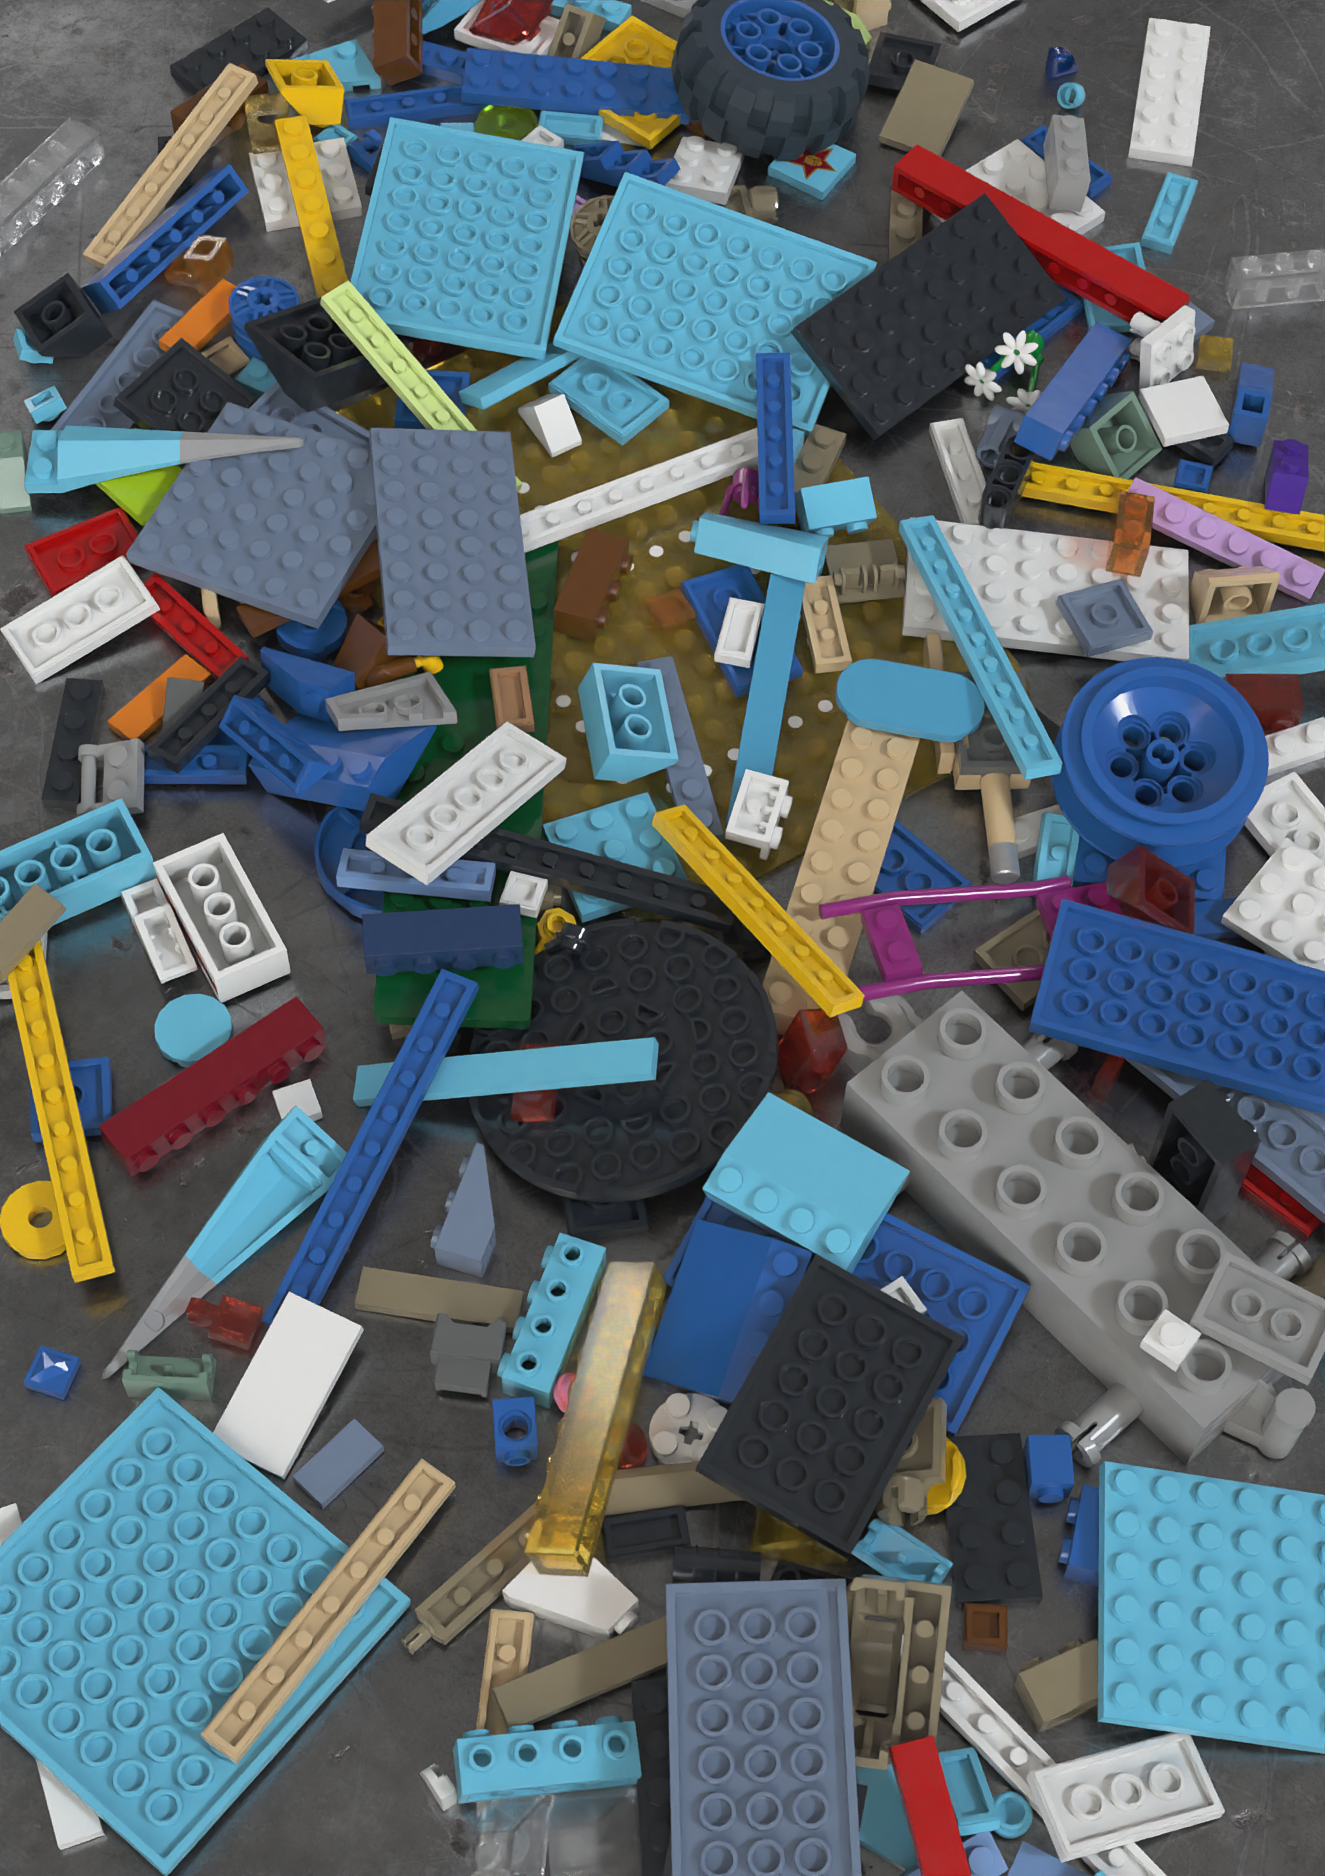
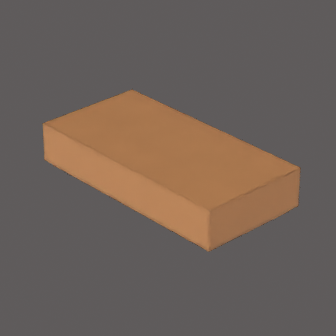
(512, 697)

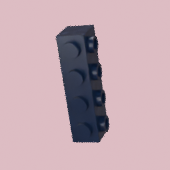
(442, 939)

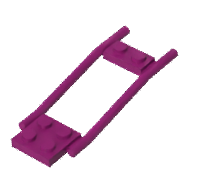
(896, 951)

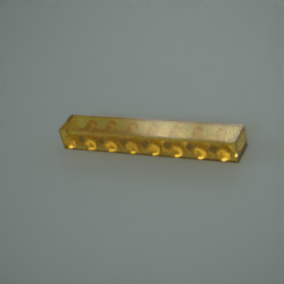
(596, 1420)

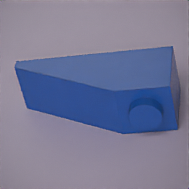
(305, 682)

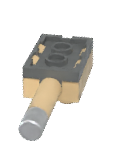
(987, 764)

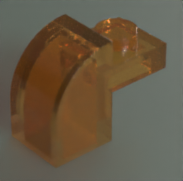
(202, 265)

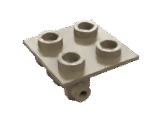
(865, 571)

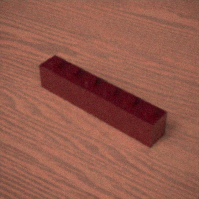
(213, 1087)

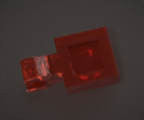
(229, 1322)

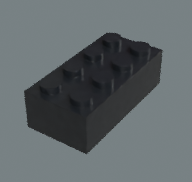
(1205, 1149)

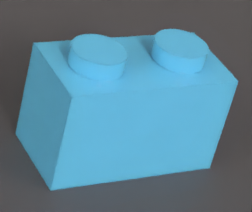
(836, 507)

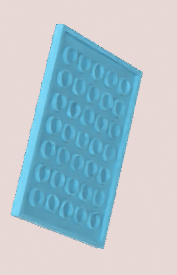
(467, 237)
(700, 290)

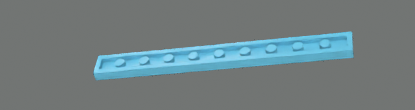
(980, 648)

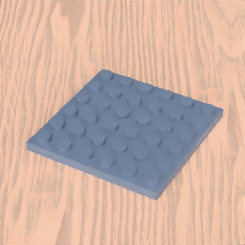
(267, 523)

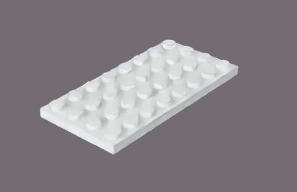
(1024, 573)

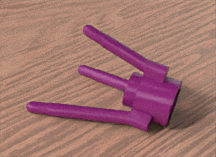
(743, 489)

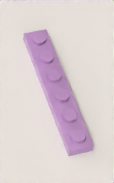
(1228, 542)

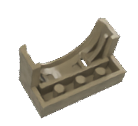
(875, 1658)

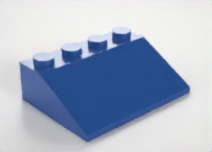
(360, 761)
(723, 1309)

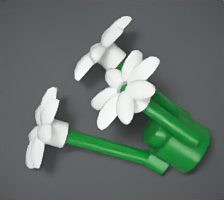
(1022, 352)

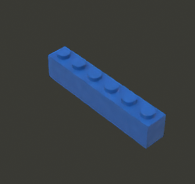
(165, 239)
(1074, 392)

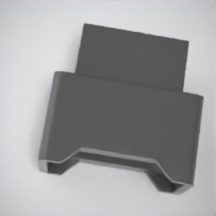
(466, 1354)

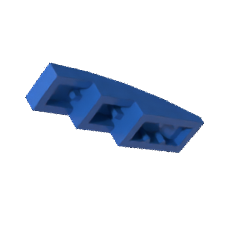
(608, 162)

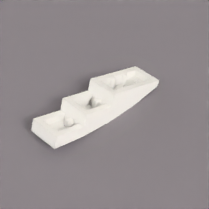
(158, 930)

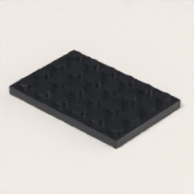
(830, 1406)

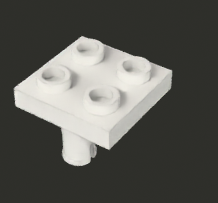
(1164, 346)

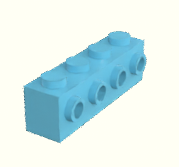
(553, 1320)
(546, 1760)

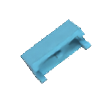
(900, 1554)

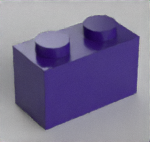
(1286, 476)

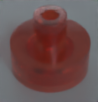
(634, 1447)

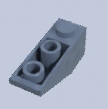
(469, 1228)

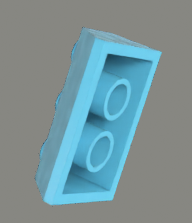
(626, 722)

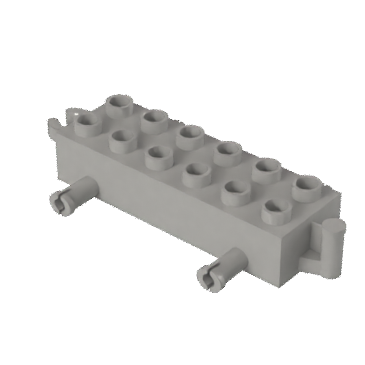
(1073, 1213)

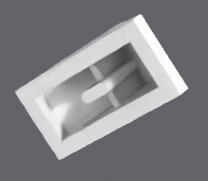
(552, 423)

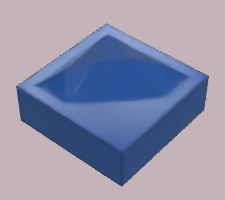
(52, 1372)

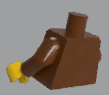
(366, 656)

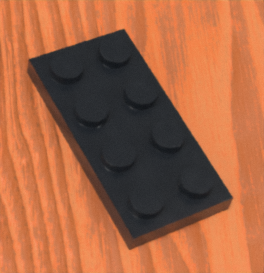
(248, 43)
(992, 1525)

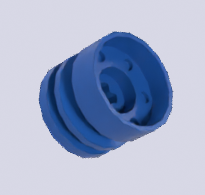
(255, 300)

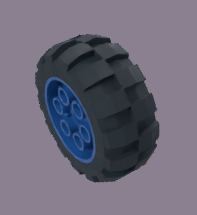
(771, 74)

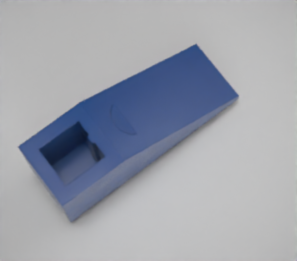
(1251, 404)

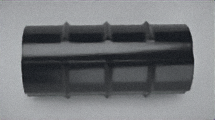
(714, 1565)

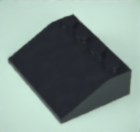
(313, 355)

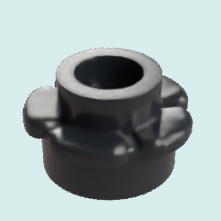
(574, 938)

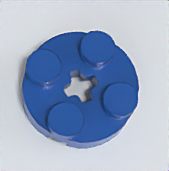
(319, 642)

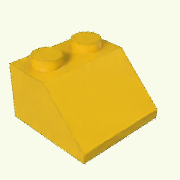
(309, 88)

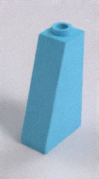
(761, 546)

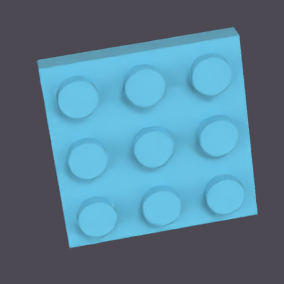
(619, 833)

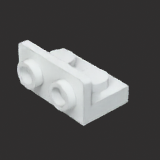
(758, 812)

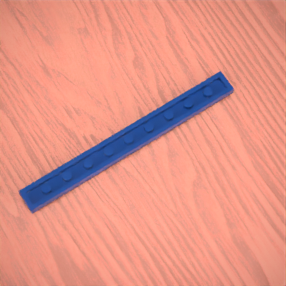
(376, 1142)

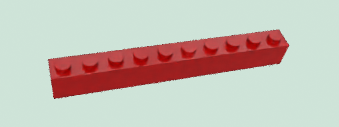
(1062, 253)

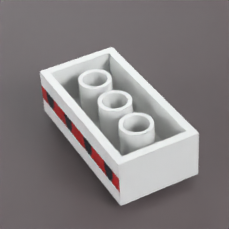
(222, 918)

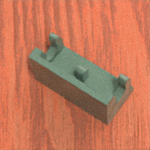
(176, 1376)

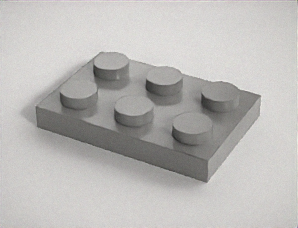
(1263, 1318)

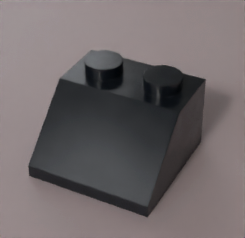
(63, 320)

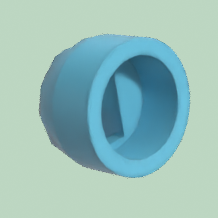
(1069, 92)

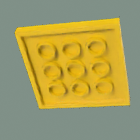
(639, 45)

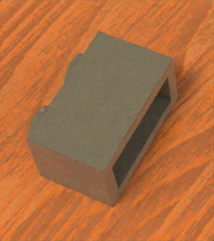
(1060, 1686)

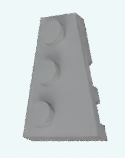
(394, 704)

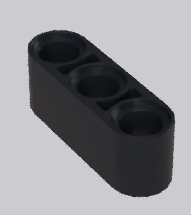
(1005, 485)

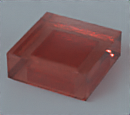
(1107, 1076)

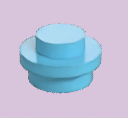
(1014, 1814)

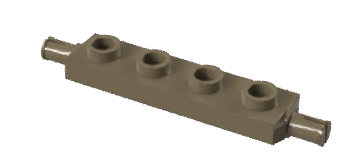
(472, 1586)

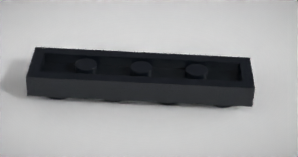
(201, 721)
(74, 728)

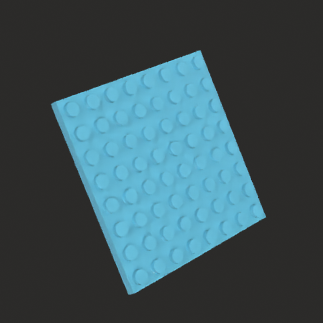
(145, 1609)

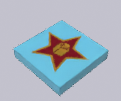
(814, 173)

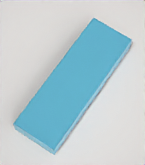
(1169, 213)

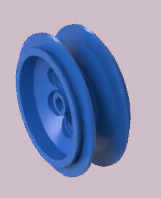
(1207, 729)

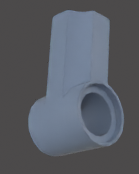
(1000, 427)

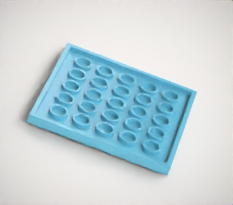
(1211, 1607)

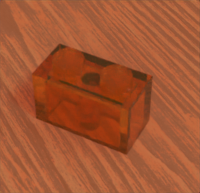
(1130, 533)

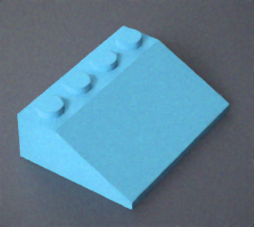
(806, 1182)

